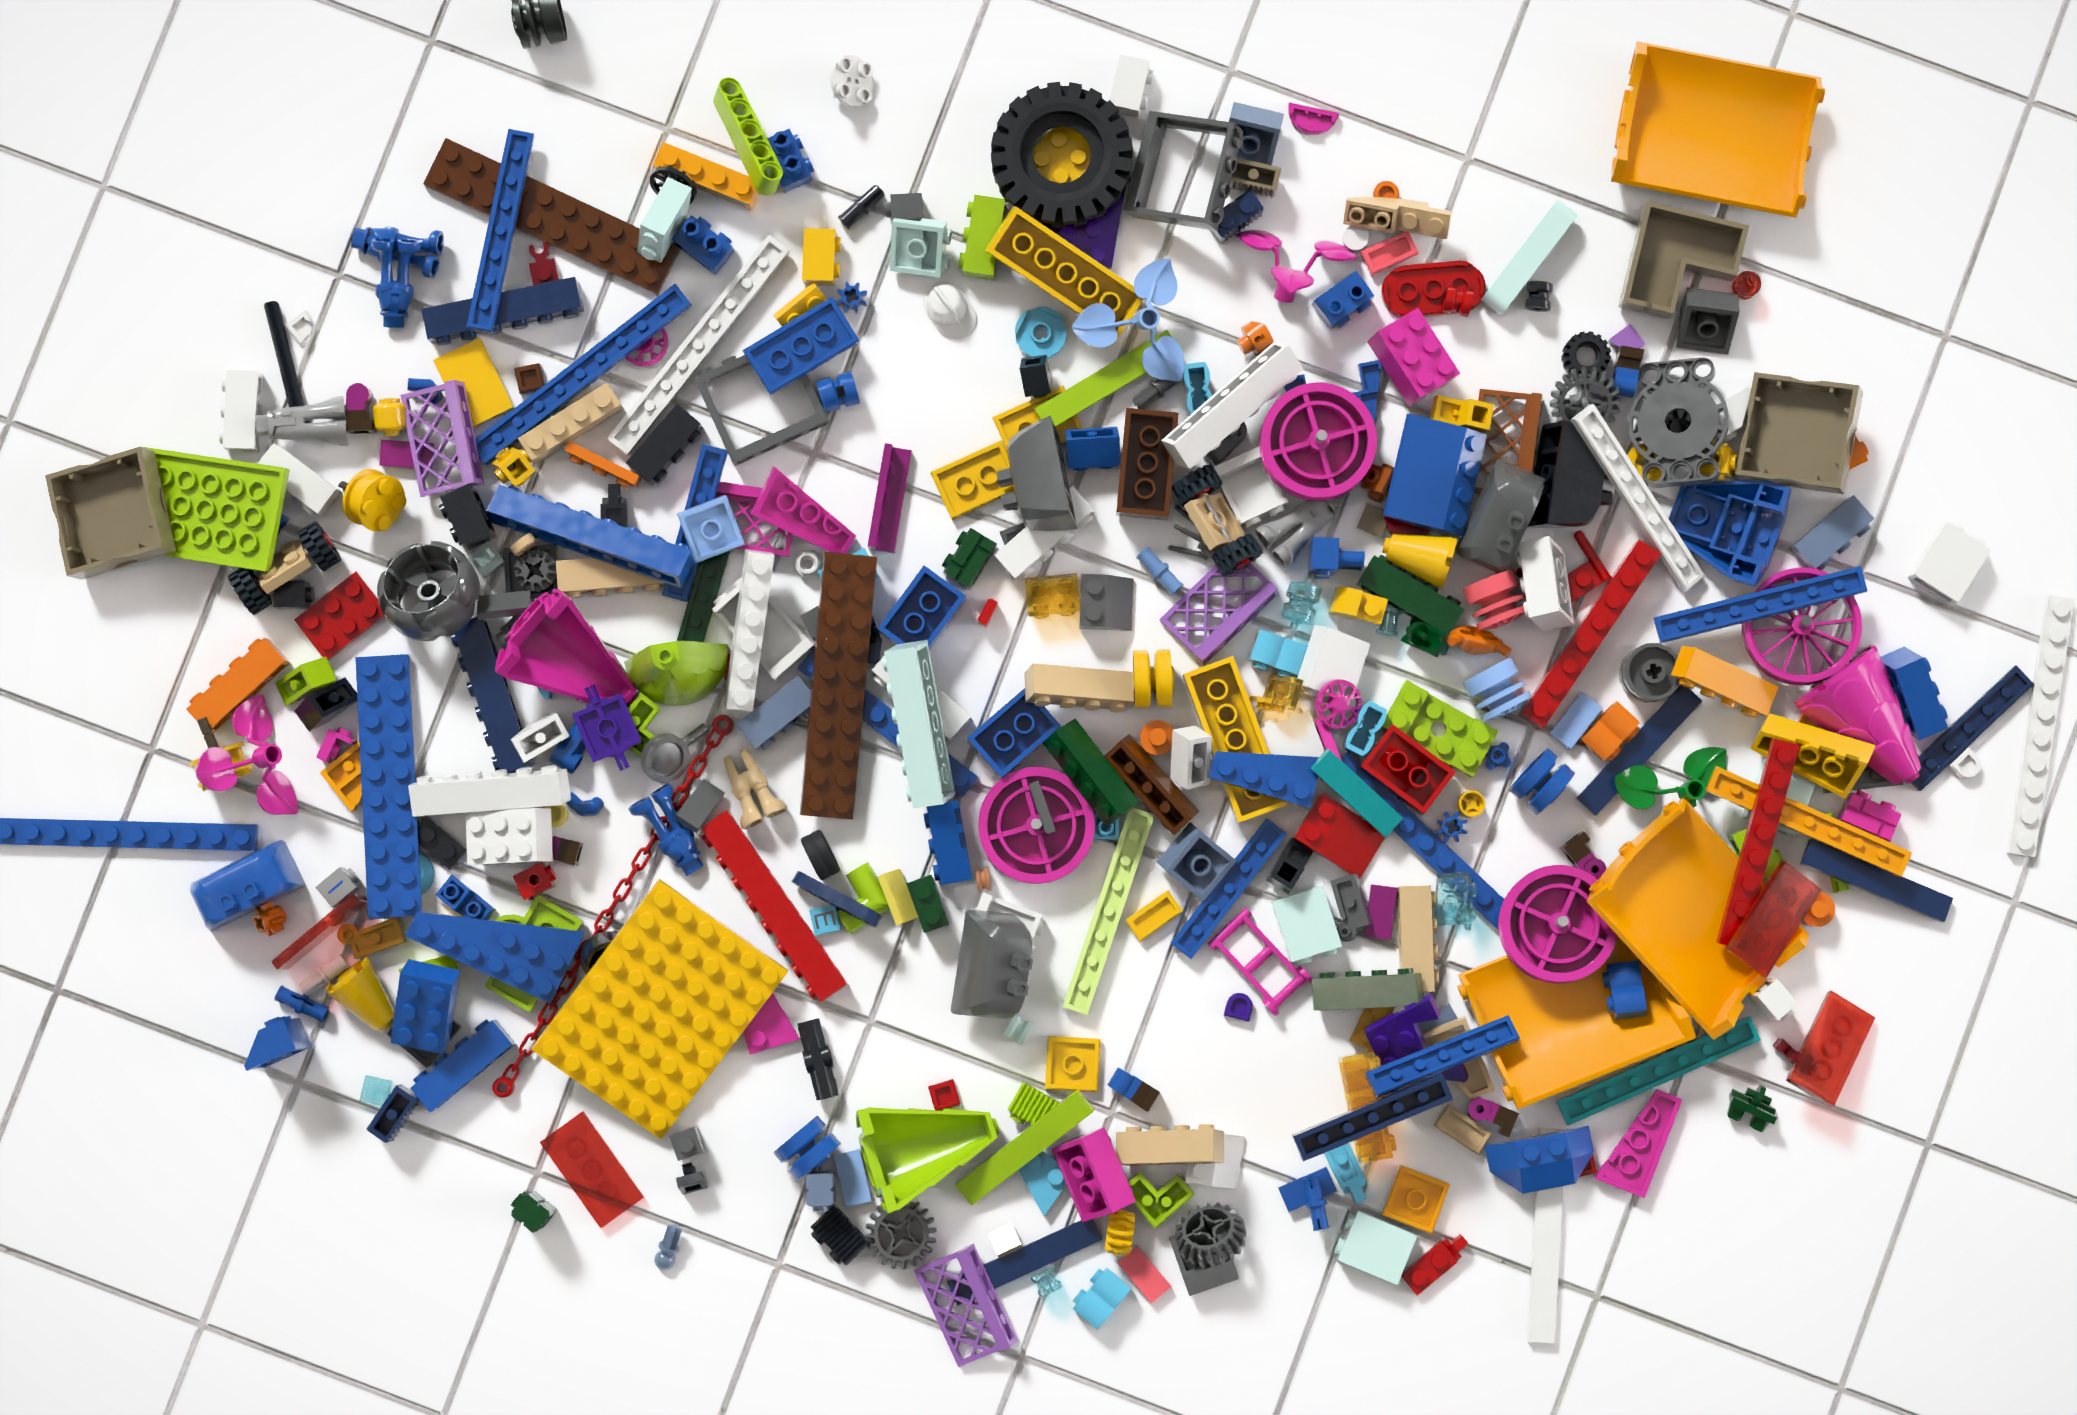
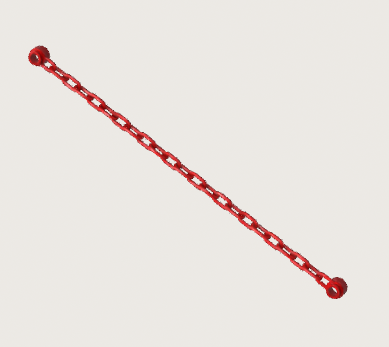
(609, 912)

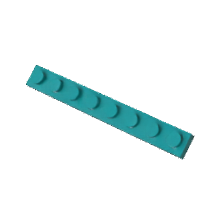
(1656, 1071)

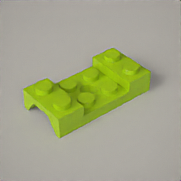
(1464, 738)

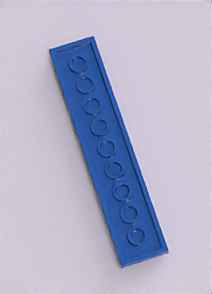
(386, 772)

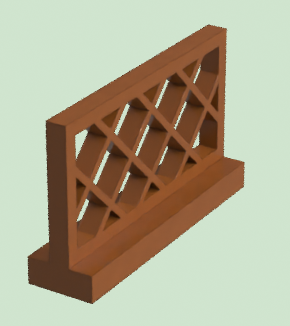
(1529, 428)

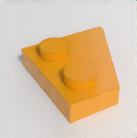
(345, 777)

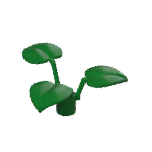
(1639, 783)

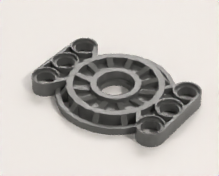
(1682, 448)

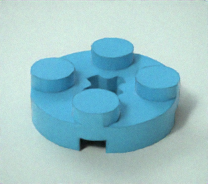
(1039, 318)

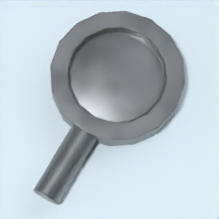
(668, 756)

